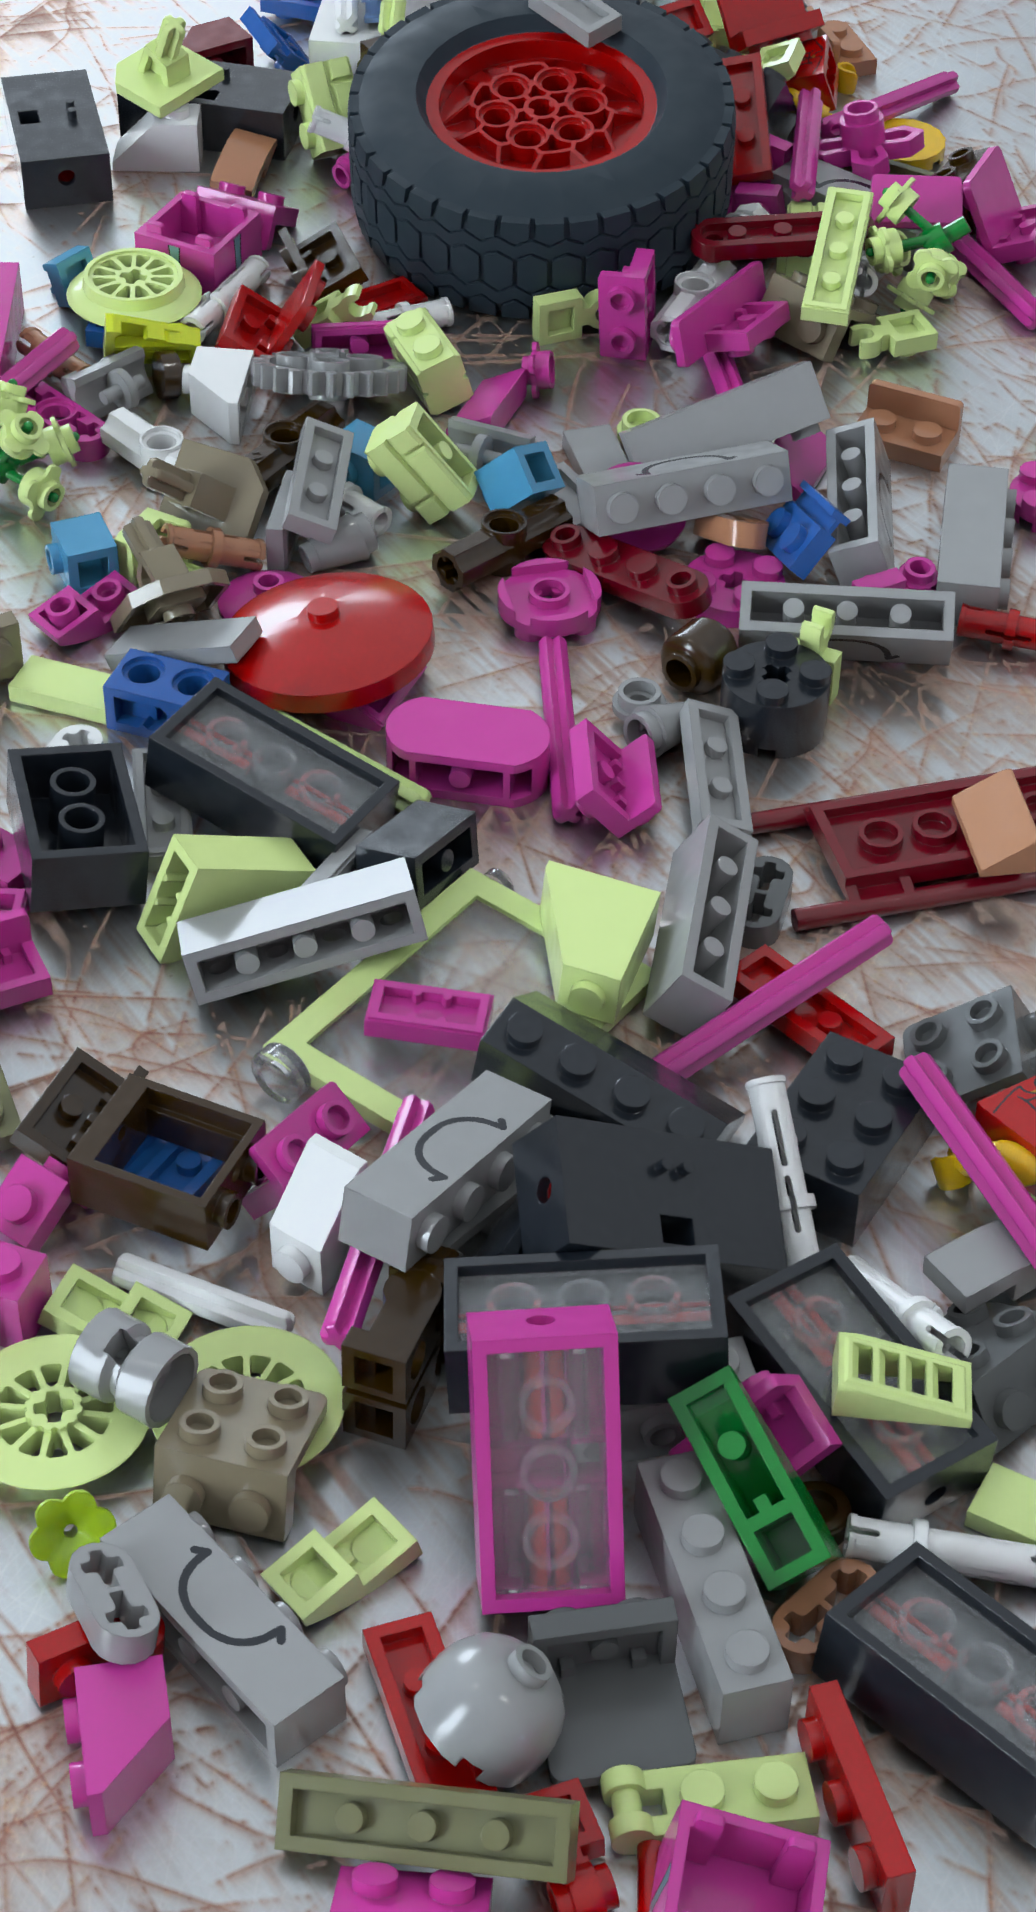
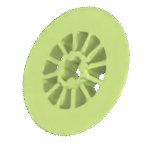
(134, 285)
(276, 1357)
(96, 1426)

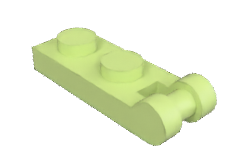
(759, 1788)

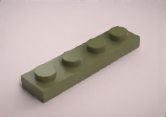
(428, 1825)

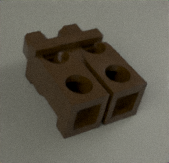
(399, 1360)

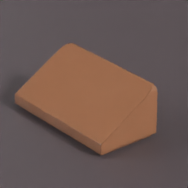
(997, 825)

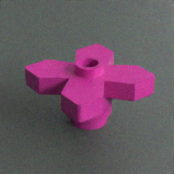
(867, 143)

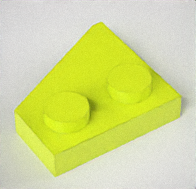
(126, 331)

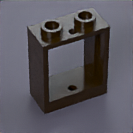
(156, 1110)

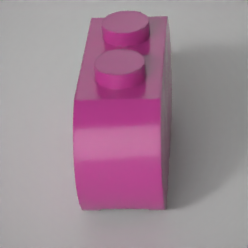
(470, 750)

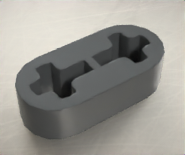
(771, 903)

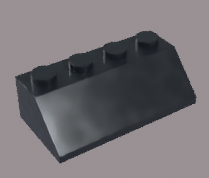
(596, 1073)

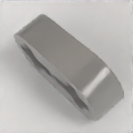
(127, 1598)

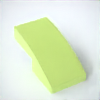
(84, 1295)
(338, 1570)

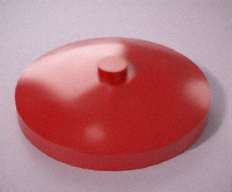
(334, 642)

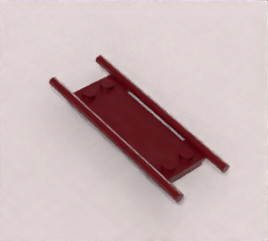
(889, 842)

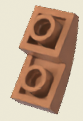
(244, 160)

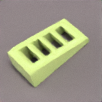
(876, 1401)

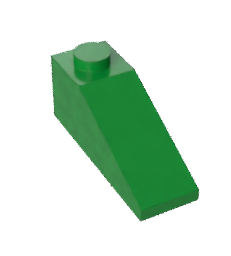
(754, 1480)

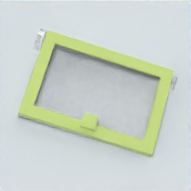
(478, 942)

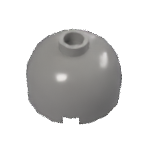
(492, 1706)

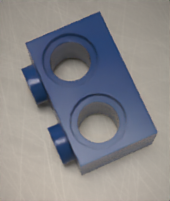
(151, 689)

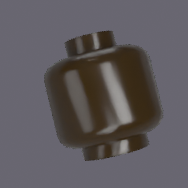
(695, 655)

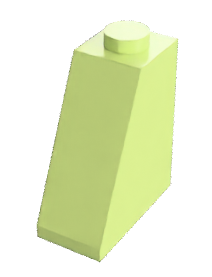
(214, 874)
(594, 937)

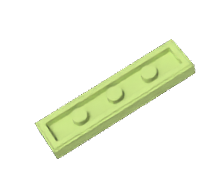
(837, 256)

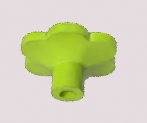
(55, 1545)

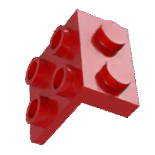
(766, 22)
(265, 327)

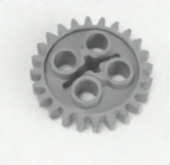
(328, 374)

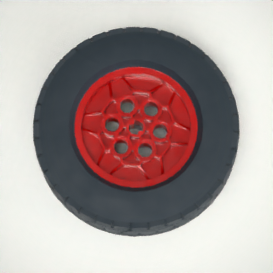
(524, 163)

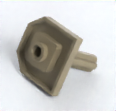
(209, 488)
(166, 585)

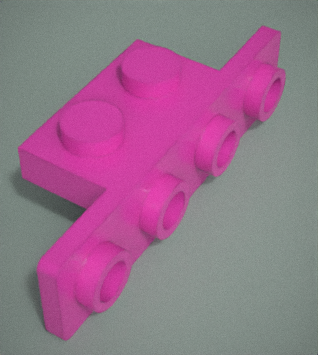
(728, 319)

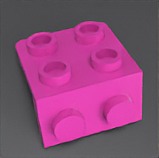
(1000, 221)

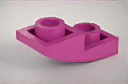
(82, 617)

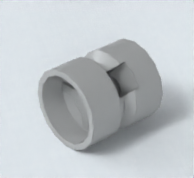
(131, 1366)

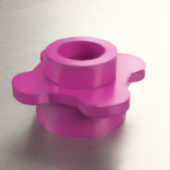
(540, 369)

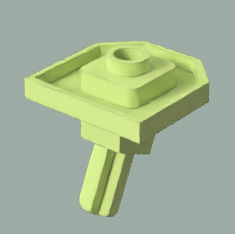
(165, 72)

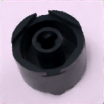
(777, 694)

